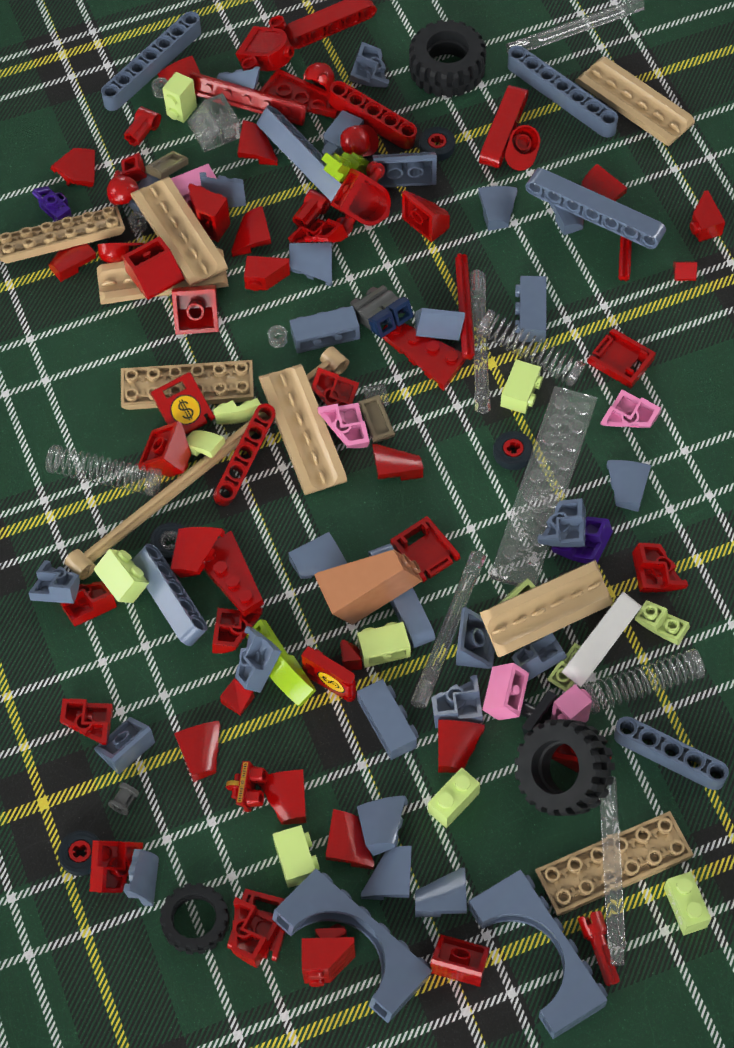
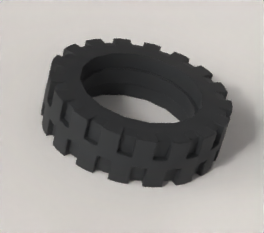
(185, 894)

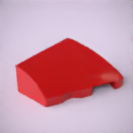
(603, 183)
(319, 232)
(251, 233)
(396, 463)
(193, 549)
(655, 570)
(456, 743)
(200, 748)
(252, 932)

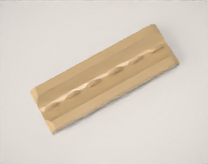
(636, 100)
(180, 230)
(60, 234)
(117, 285)
(216, 380)
(303, 429)
(546, 608)
(643, 851)

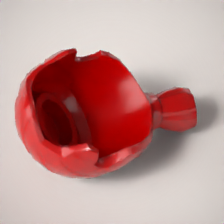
(321, 74)
(120, 189)

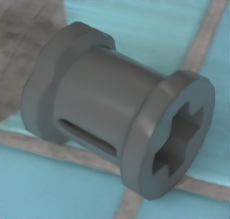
(123, 798)

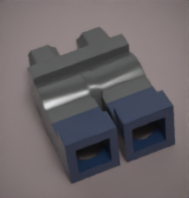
(381, 308)

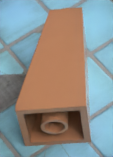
(367, 584)

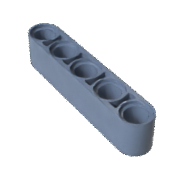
(170, 595)
(410, 611)
(677, 763)

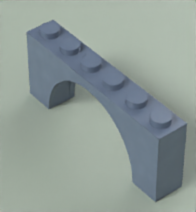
(321, 901)
(518, 902)

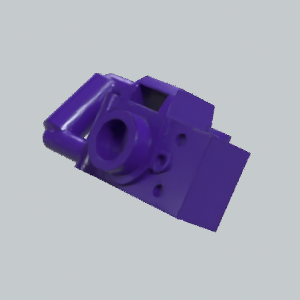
(53, 204)

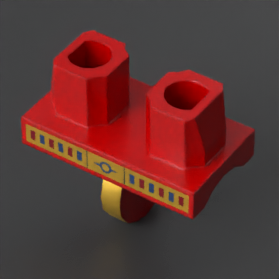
(244, 786)

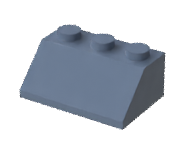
(408, 169)

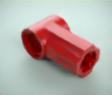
(143, 122)
(314, 205)

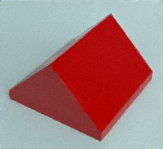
(459, 960)

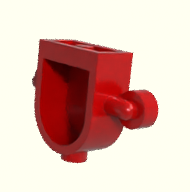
(266, 47)
(362, 198)

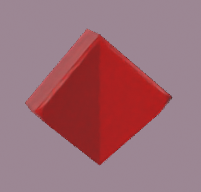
(134, 167)
(350, 656)
(236, 697)
(332, 932)

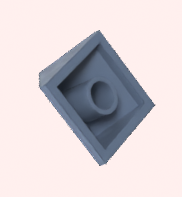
(439, 323)
(474, 643)
(126, 744)

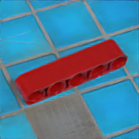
(328, 21)
(381, 119)
(502, 126)
(249, 445)

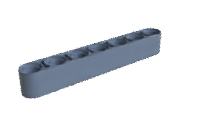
(151, 61)
(562, 91)
(298, 150)
(595, 208)

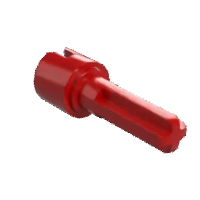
(595, 933)

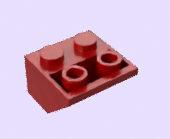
(210, 211)
(153, 268)

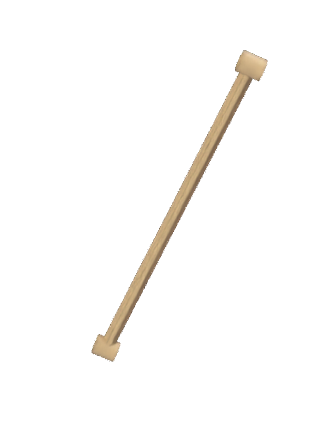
(83, 564)

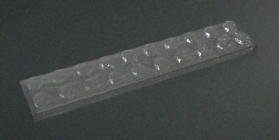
(543, 485)

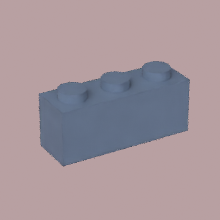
(531, 307)
(325, 329)
(387, 719)

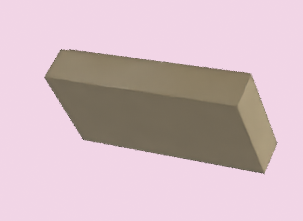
(166, 165)
(376, 419)

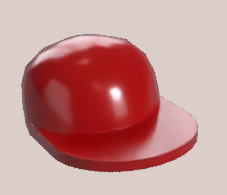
(360, 140)
(522, 147)
(114, 251)

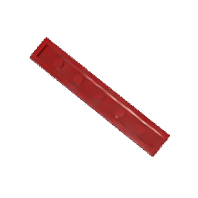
(248, 98)

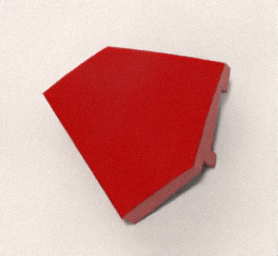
(77, 167)

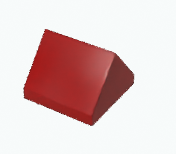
(685, 270)

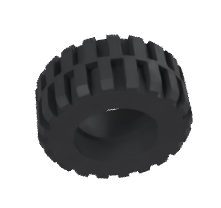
(450, 39)
(535, 767)

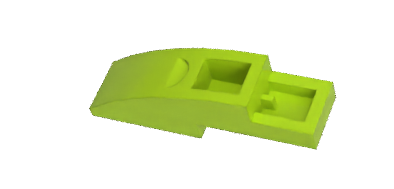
(339, 166)
(287, 671)

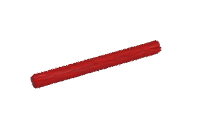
(464, 304)

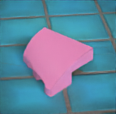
(631, 412)
(346, 423)

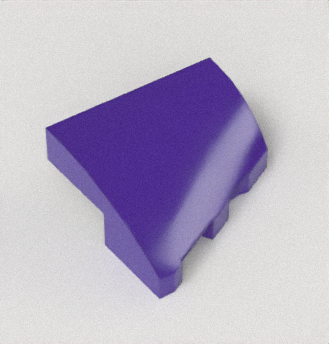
(596, 538)

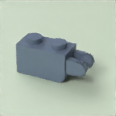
(333, 133)

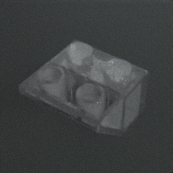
(214, 123)

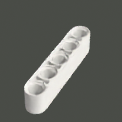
(601, 639)

